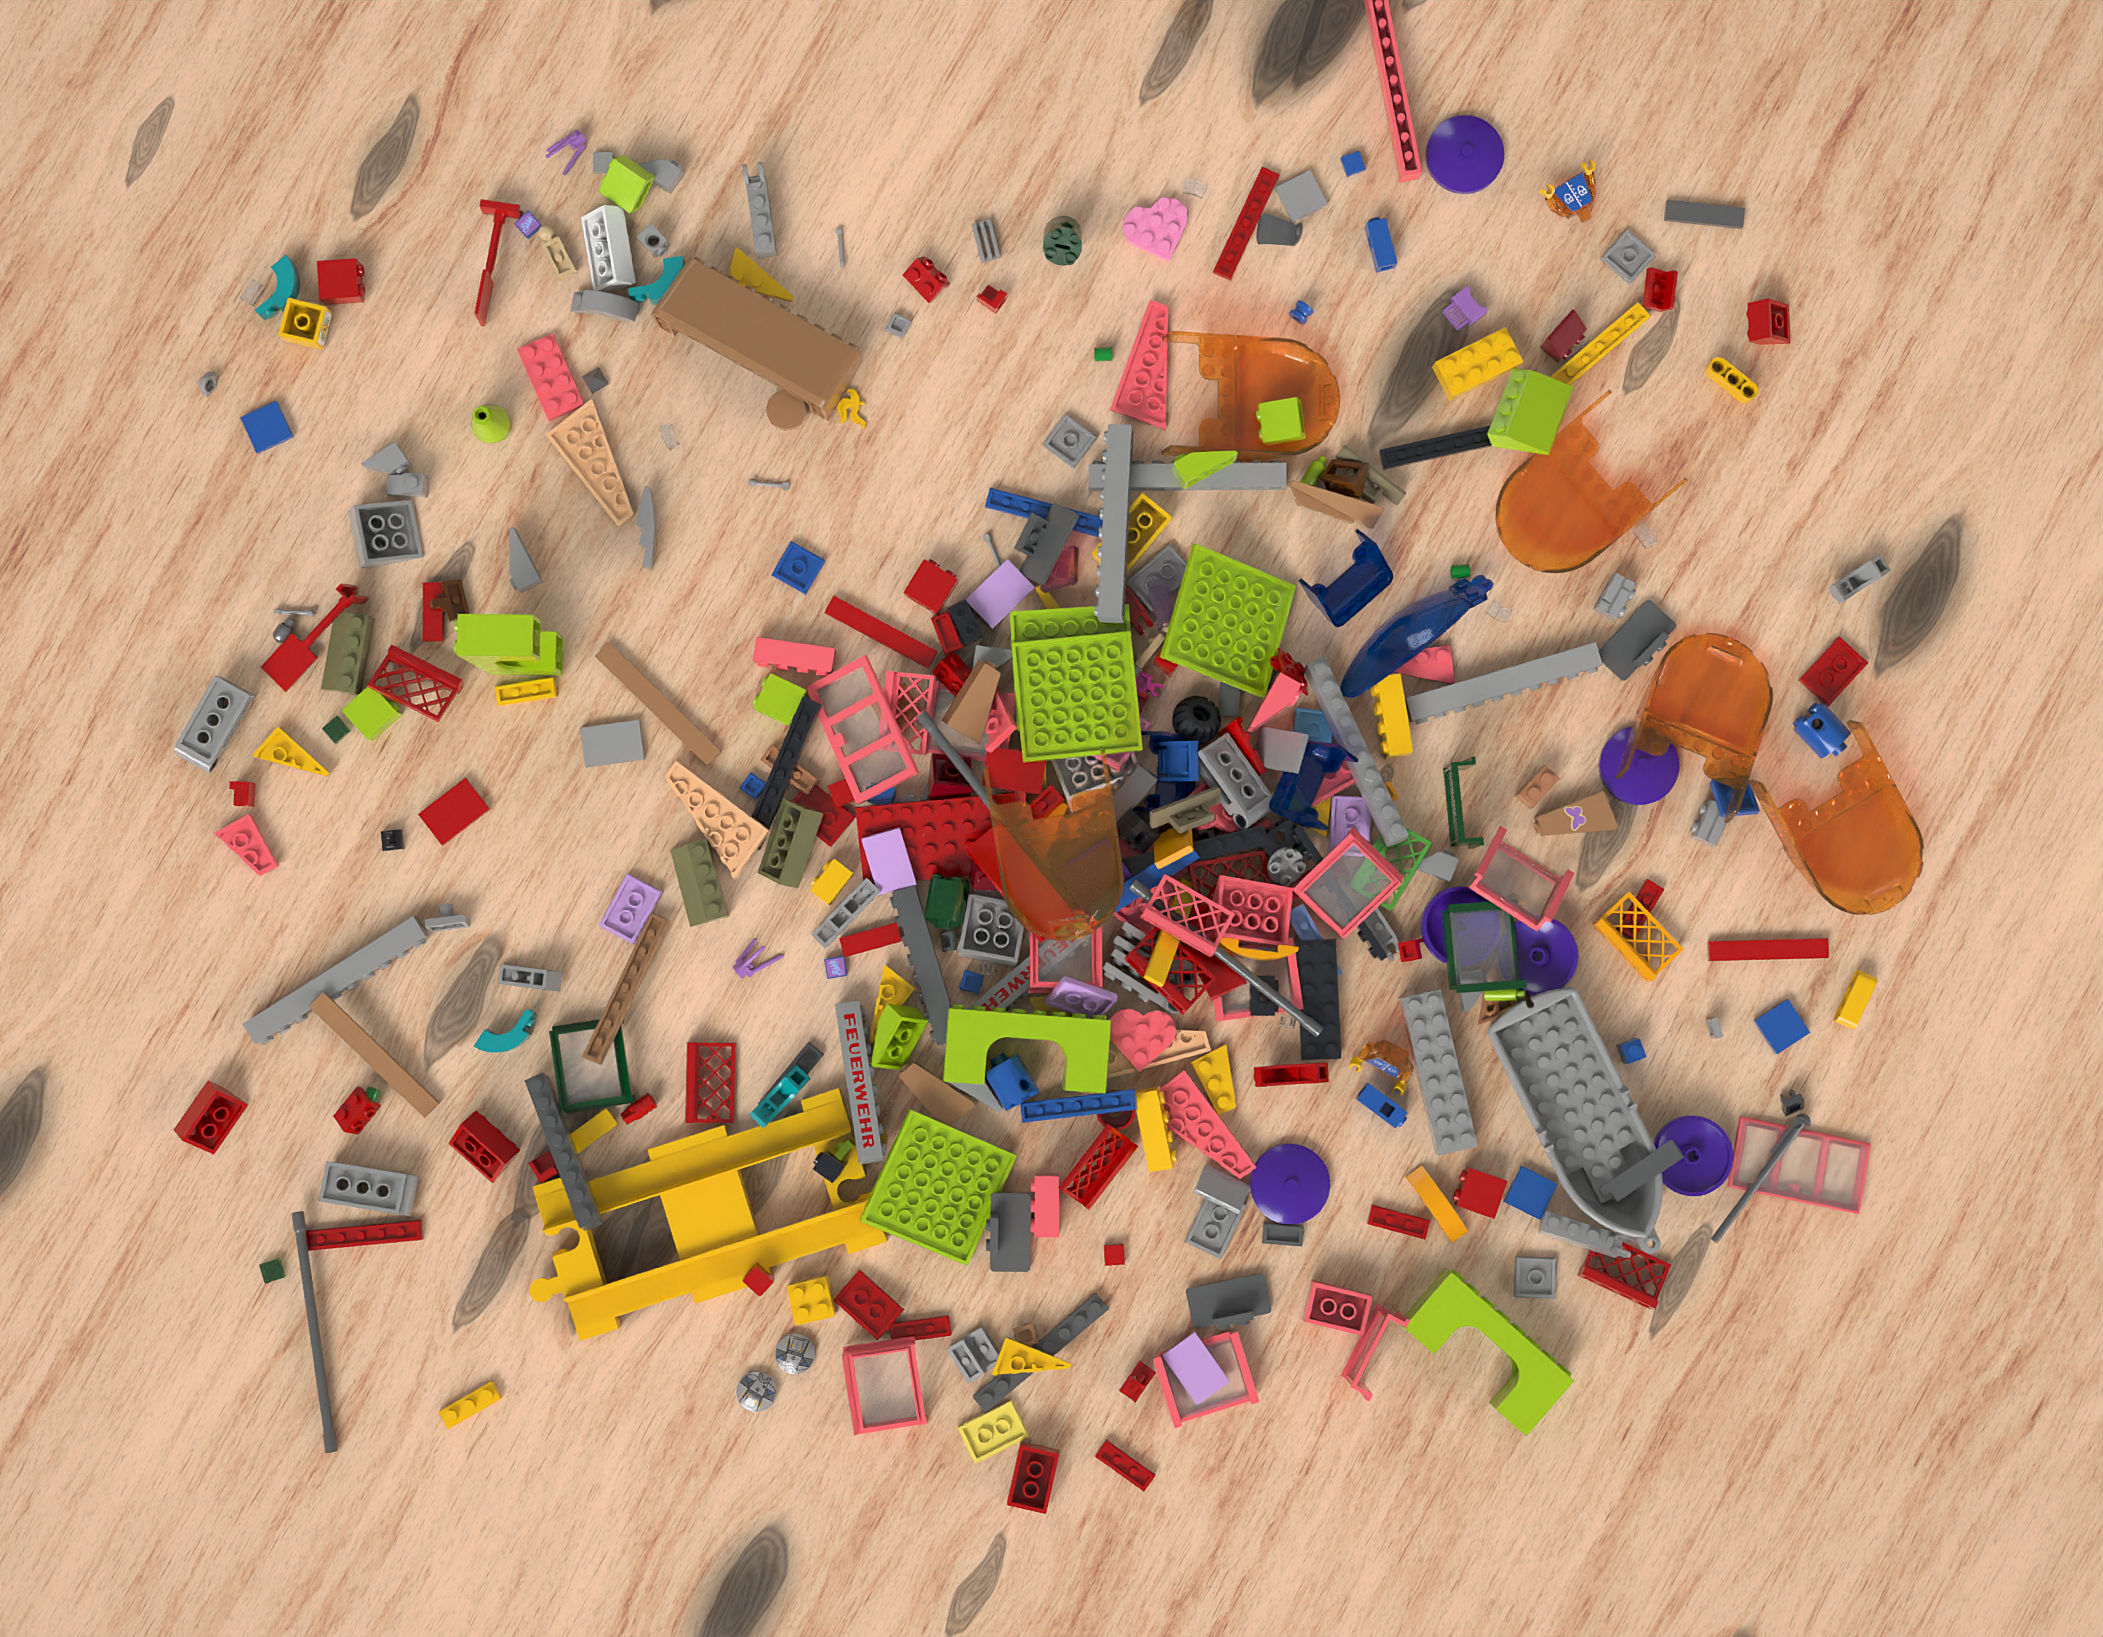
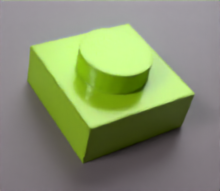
(843, 1148)

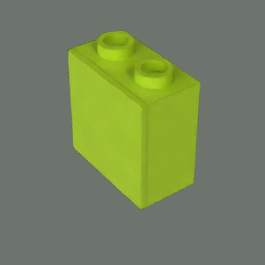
(626, 183)
(1281, 421)
(779, 699)
(372, 713)

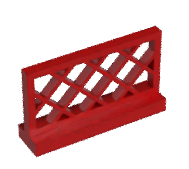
(426, 671)
(1204, 906)
(1168, 990)
(693, 1077)
(1099, 1176)
(1622, 1287)

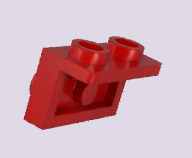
(926, 278)
(1659, 289)
(952, 672)
(356, 1111)

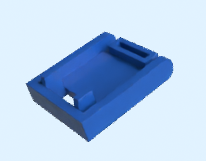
(1179, 761)

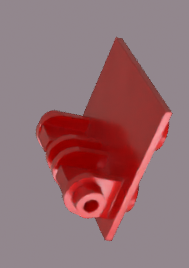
(1286, 665)

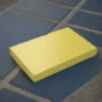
(993, 1431)

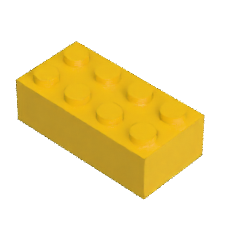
(1477, 364)
(1145, 526)
(1392, 717)

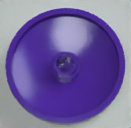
(1464, 154)
(1647, 777)
(1431, 918)
(1545, 956)
(1706, 1155)
(1290, 1184)

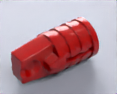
(639, 1108)

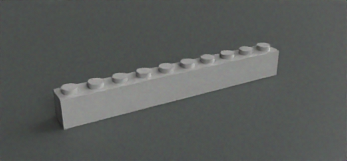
(1233, 477)
(1115, 523)
(1503, 682)
(1349, 737)
(337, 979)

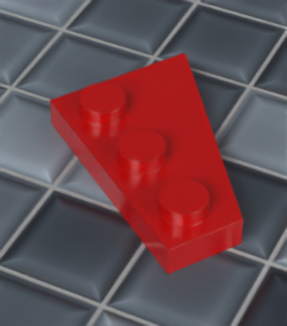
(1242, 741)

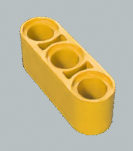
(1741, 380)
(1855, 999)

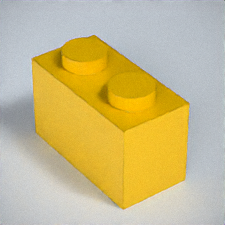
(831, 881)

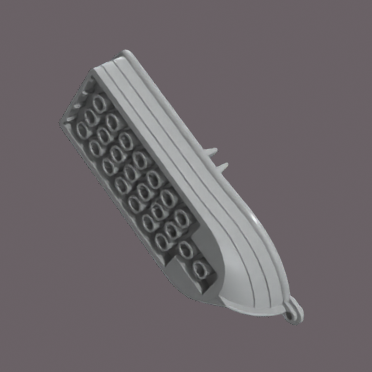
(1579, 1108)

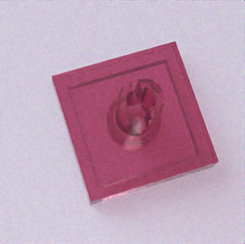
(1064, 571)

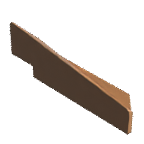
(1335, 504)

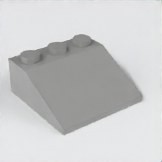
(385, 533)
(990, 932)

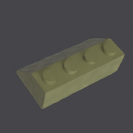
(347, 653)
(790, 843)
(699, 883)

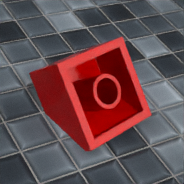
(1768, 322)

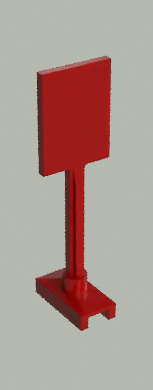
(500, 211)
(294, 656)

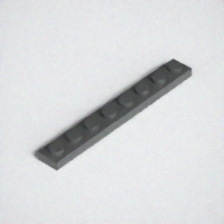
(1050, 1344)

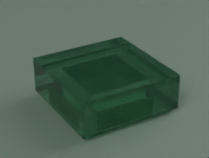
(336, 729)
(272, 1270)

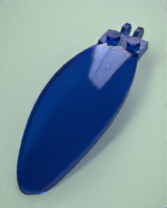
(1410, 633)

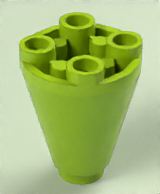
(490, 423)

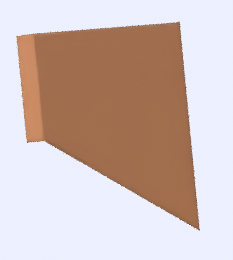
(1493, 1009)

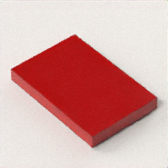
(1833, 671)
(1010, 772)
(454, 811)
(834, 819)
(868, 1305)

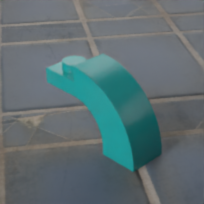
(287, 287)
(656, 290)
(505, 1042)
(780, 1096)

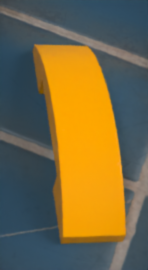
(1281, 951)
(1437, 1203)

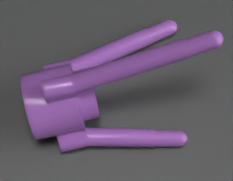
(574, 140)
(743, 967)

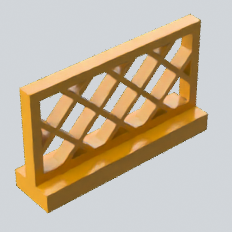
(1625, 949)

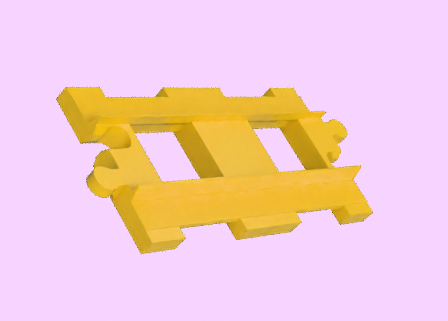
(706, 1215)

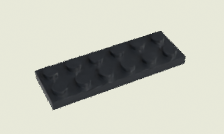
(1320, 997)

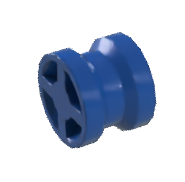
(1301, 312)

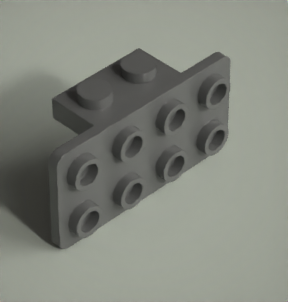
(1044, 540)
(1637, 640)
(1009, 1232)
(1228, 1302)

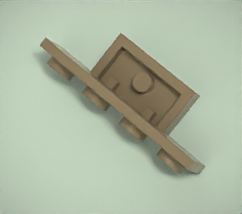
(1375, 483)
(1187, 812)

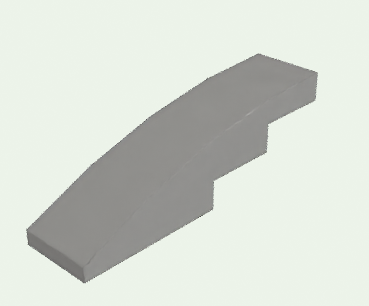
(647, 520)
(846, 913)

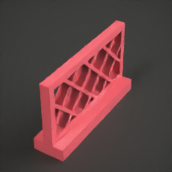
(893, 695)
(1178, 930)

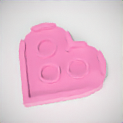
(1156, 228)

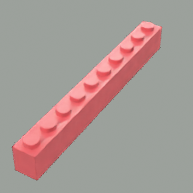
(1393, 90)

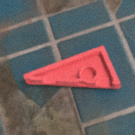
(999, 722)

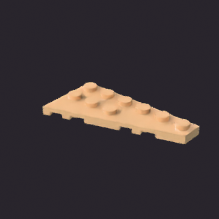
(588, 453)
(722, 822)
(1184, 1045)

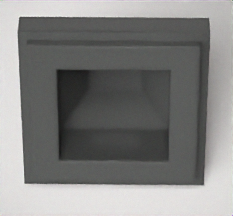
(595, 380)
(949, 940)

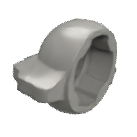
(207, 383)

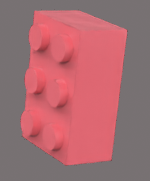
(1045, 1205)
(1337, 1307)

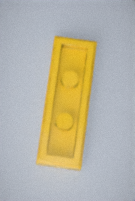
(525, 691)
(593, 1130)

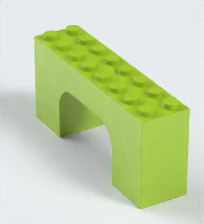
(508, 644)
(1080, 1038)
(1535, 1377)

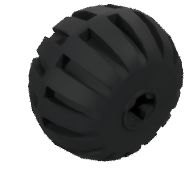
(1196, 719)

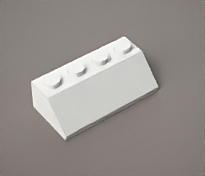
(608, 249)

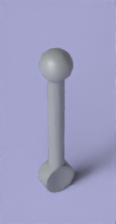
(839, 231)
(752, 482)
(987, 537)
(311, 612)

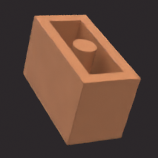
(1537, 787)

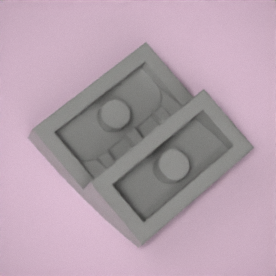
(974, 1354)

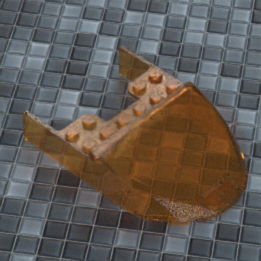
(1257, 372)
(1560, 510)
(1709, 701)
(1859, 845)
(1060, 870)

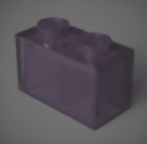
(1161, 605)

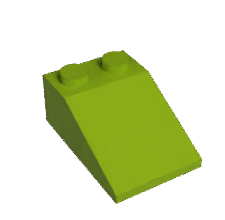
(1199, 465)
(897, 1035)

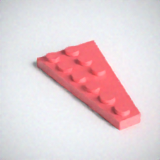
(1144, 380)
(1201, 1126)

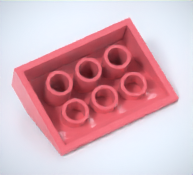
(1282, 693)
(1259, 910)

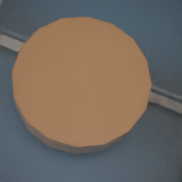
(785, 411)

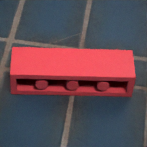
(794, 655)

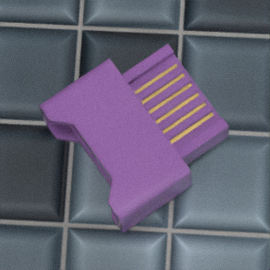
(1464, 309)

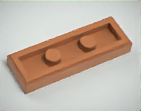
(801, 777)

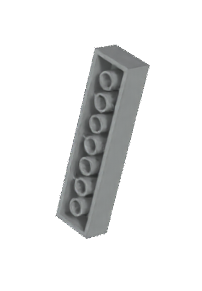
(1438, 1072)

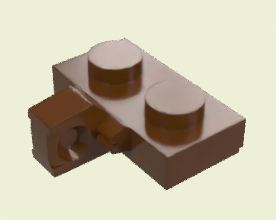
(451, 600)

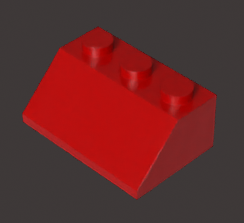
(210, 1117)
(484, 1146)

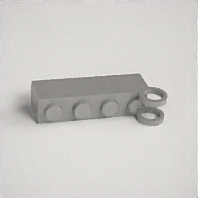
(760, 213)
(1584, 1235)

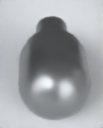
(283, 630)

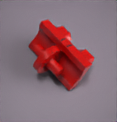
(1137, 1381)

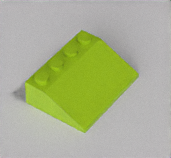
(1529, 412)

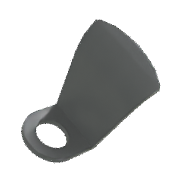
(1277, 231)

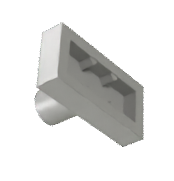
(447, 920)

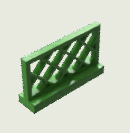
(1381, 848)

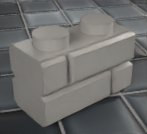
(1614, 596)
(1710, 824)

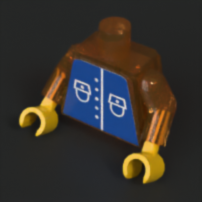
(1573, 195)
(1387, 1058)

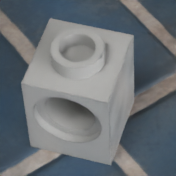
(648, 235)

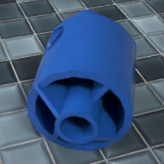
(1827, 736)
(1011, 1080)

